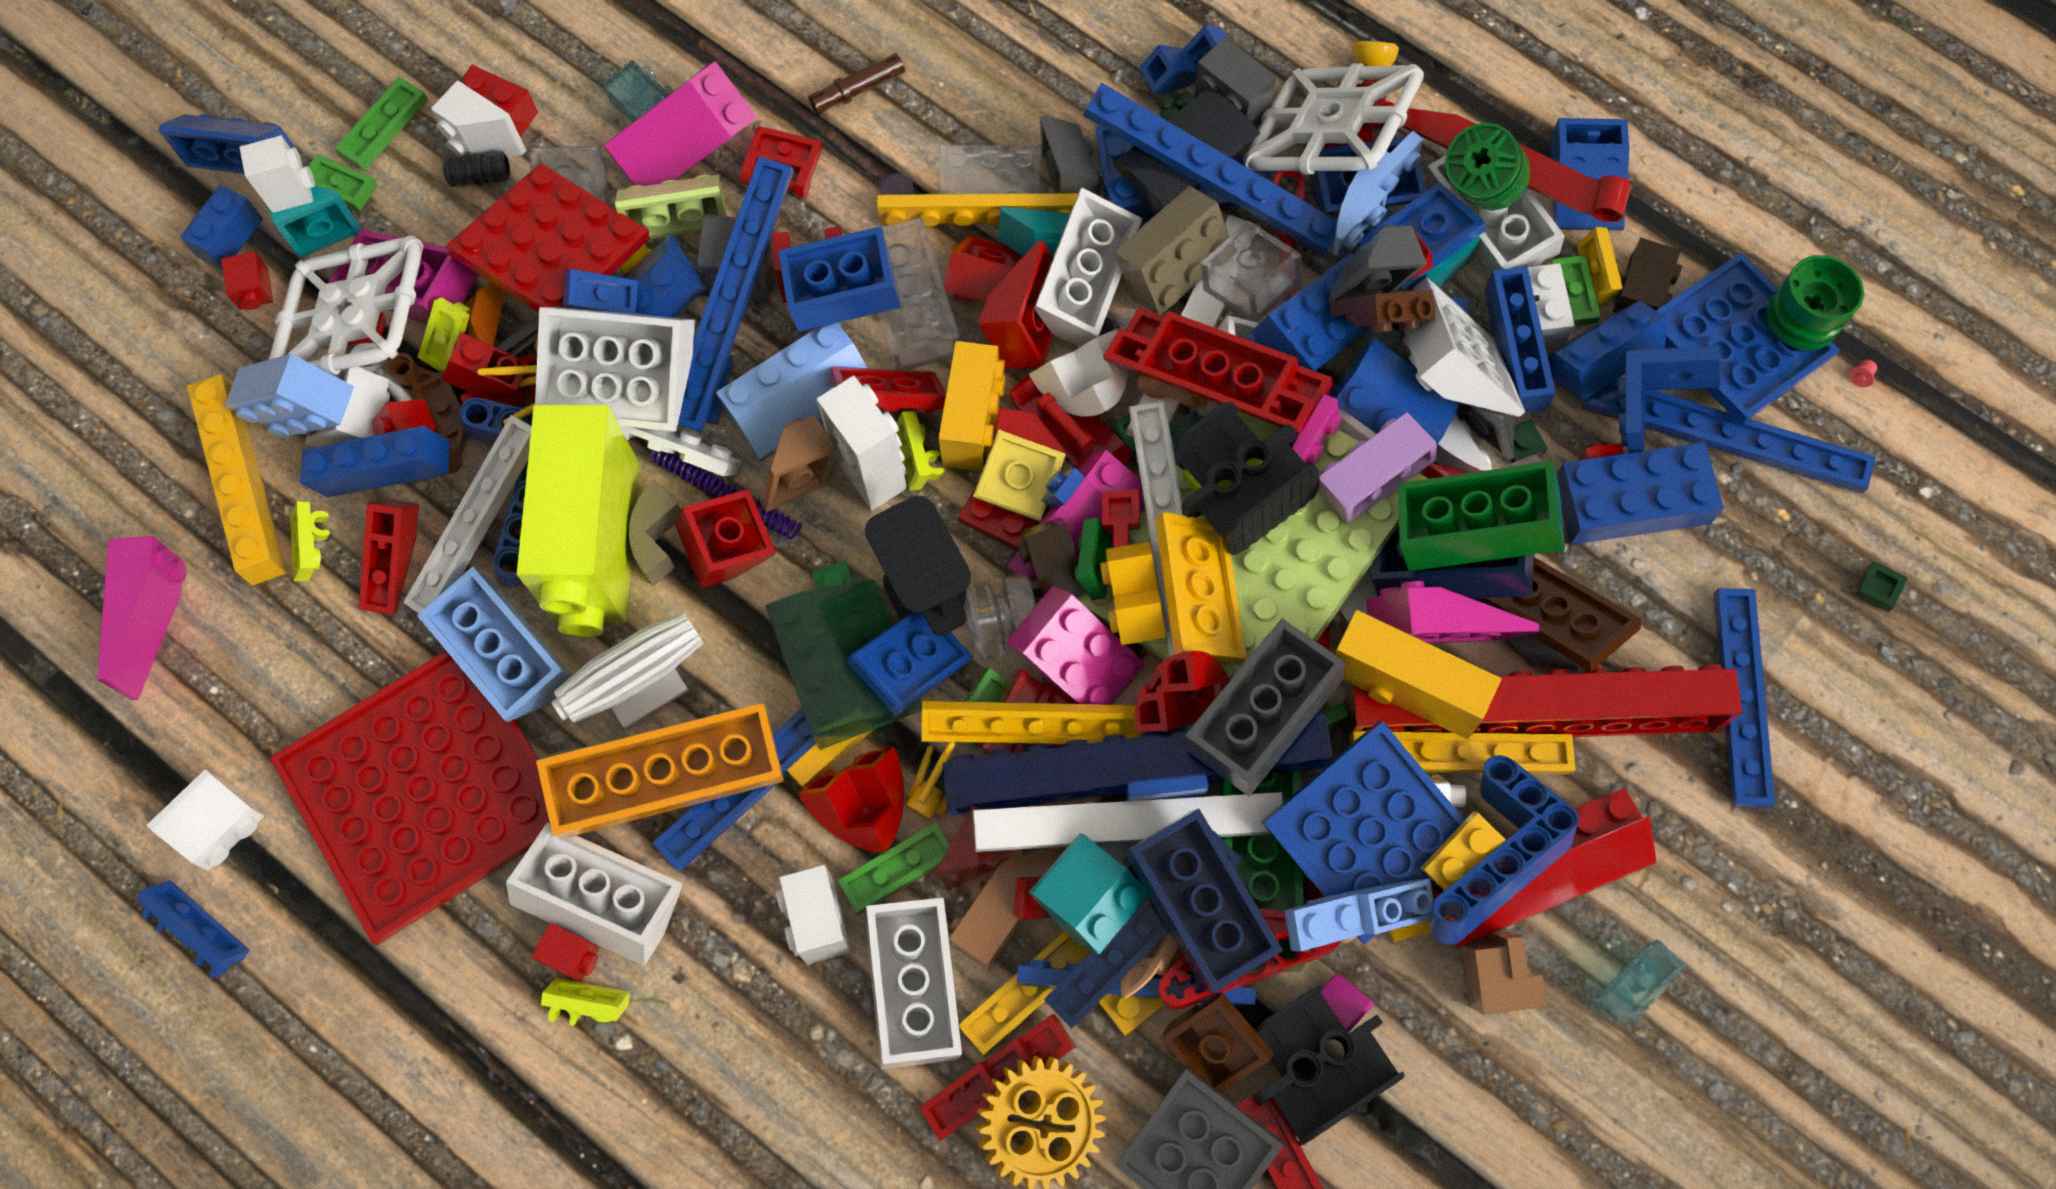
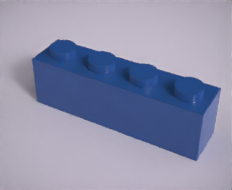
(1520, 336)
(375, 461)

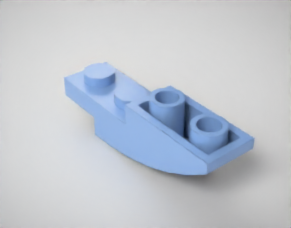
(1369, 191)
(1359, 913)

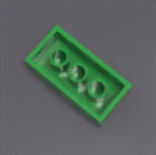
(1480, 516)

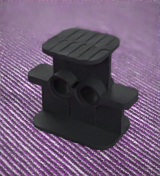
(1260, 494)
(920, 563)
(1336, 1084)

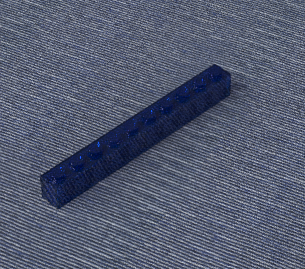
(1099, 768)

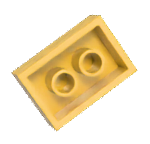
(971, 406)

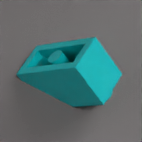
(1024, 227)

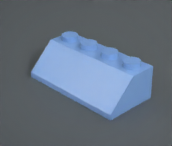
(786, 387)
(495, 645)

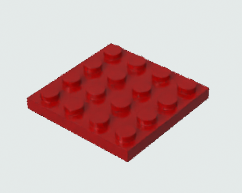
(542, 232)

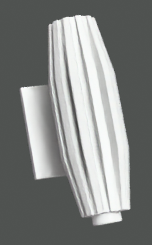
(632, 675)

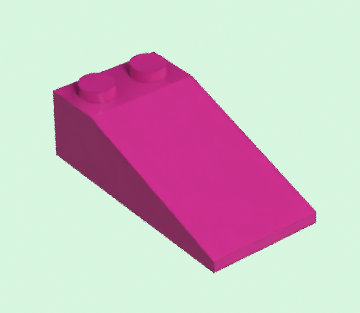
(681, 128)
(436, 278)
(1101, 475)
(138, 605)
(1444, 616)

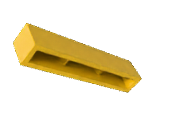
(236, 483)

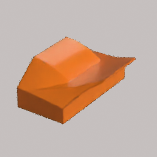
(485, 313)

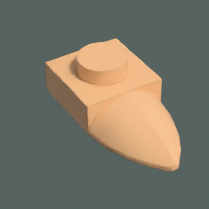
(1153, 963)

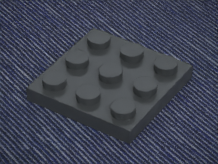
(1199, 1142)

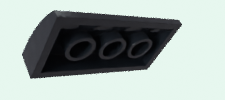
(1207, 118)

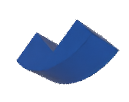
(1176, 67)

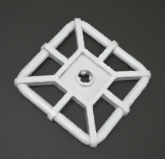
(1333, 117)
(350, 307)

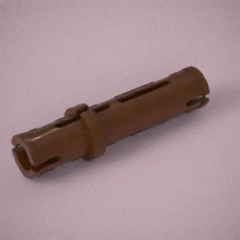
(844, 89)

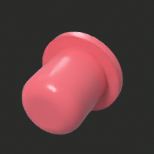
(1863, 373)

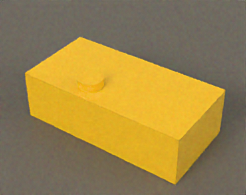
(1415, 675)

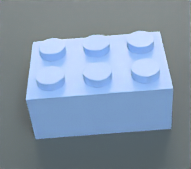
(288, 396)

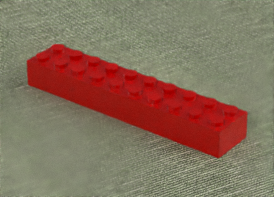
(1584, 704)

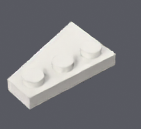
(714, 458)

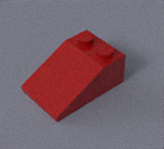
(1010, 312)

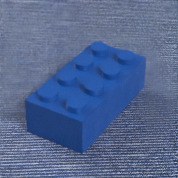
(1304, 324)
(1638, 493)

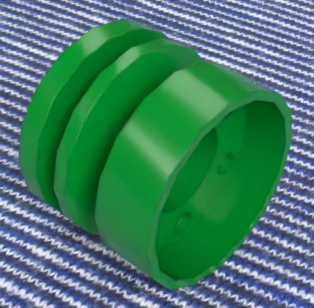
(1492, 184)
(1814, 302)

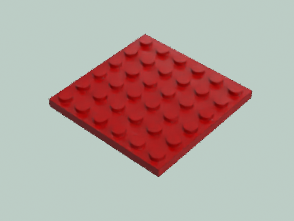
(415, 794)

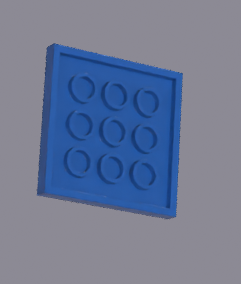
(1731, 313)
(1365, 818)

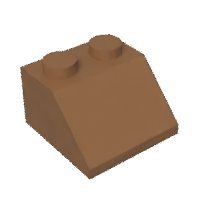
(800, 462)

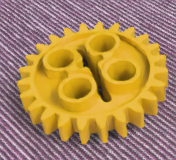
(1032, 1158)

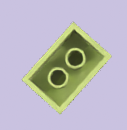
(673, 205)

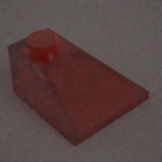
(962, 862)

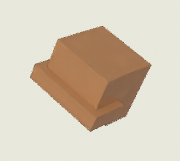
(1499, 976)

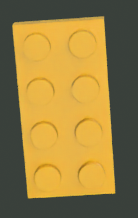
(1200, 588)

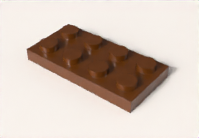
(1571, 617)

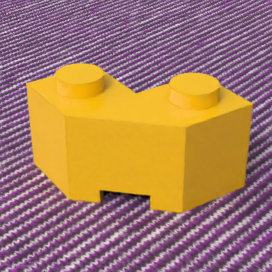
(1135, 593)

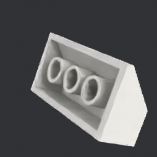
(1085, 269)
(594, 894)

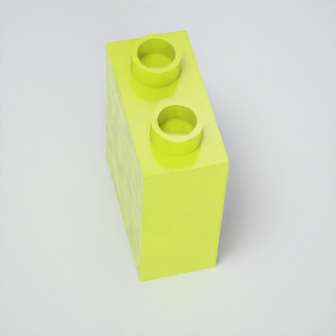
(578, 517)

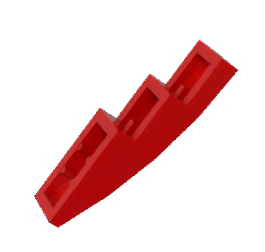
(960, 1100)

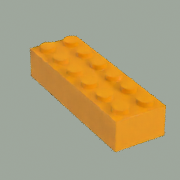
(659, 771)

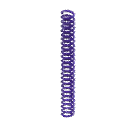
(674, 458)

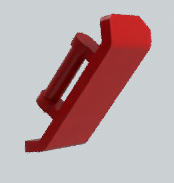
(1076, 434)

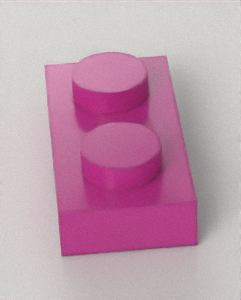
(1322, 423)

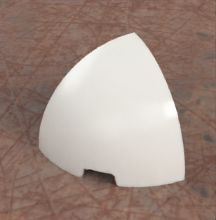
(1083, 379)

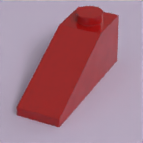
(387, 553)

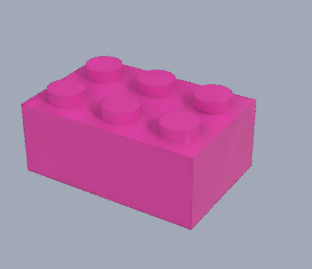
(1074, 650)

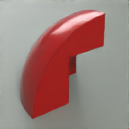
(1179, 691)
(861, 800)

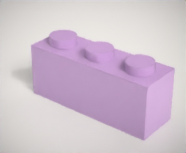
(1377, 467)

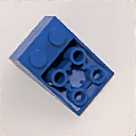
(1595, 150)

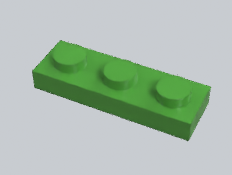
(381, 124)
(895, 868)

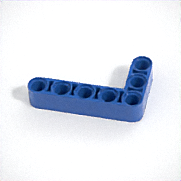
(488, 432)
(1535, 832)

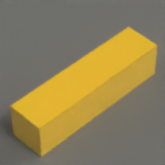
(818, 761)

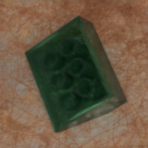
(816, 638)

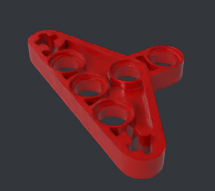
(1277, 922)

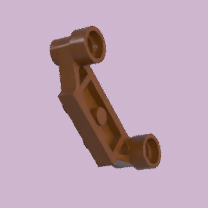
(440, 400)

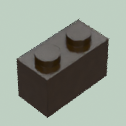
(1649, 275)
(1051, 558)

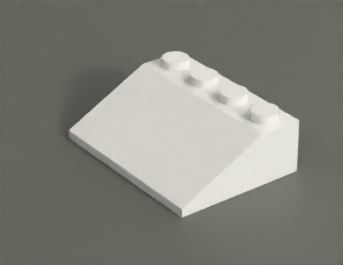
(1460, 358)
(616, 361)

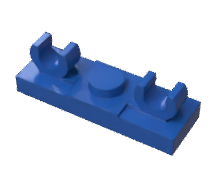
(192, 926)

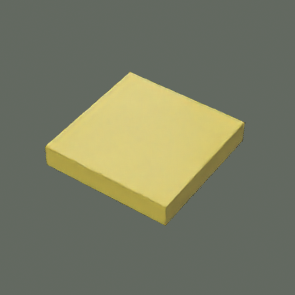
(1017, 475)

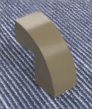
(650, 519)

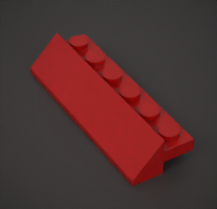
(1219, 367)
(1607, 846)

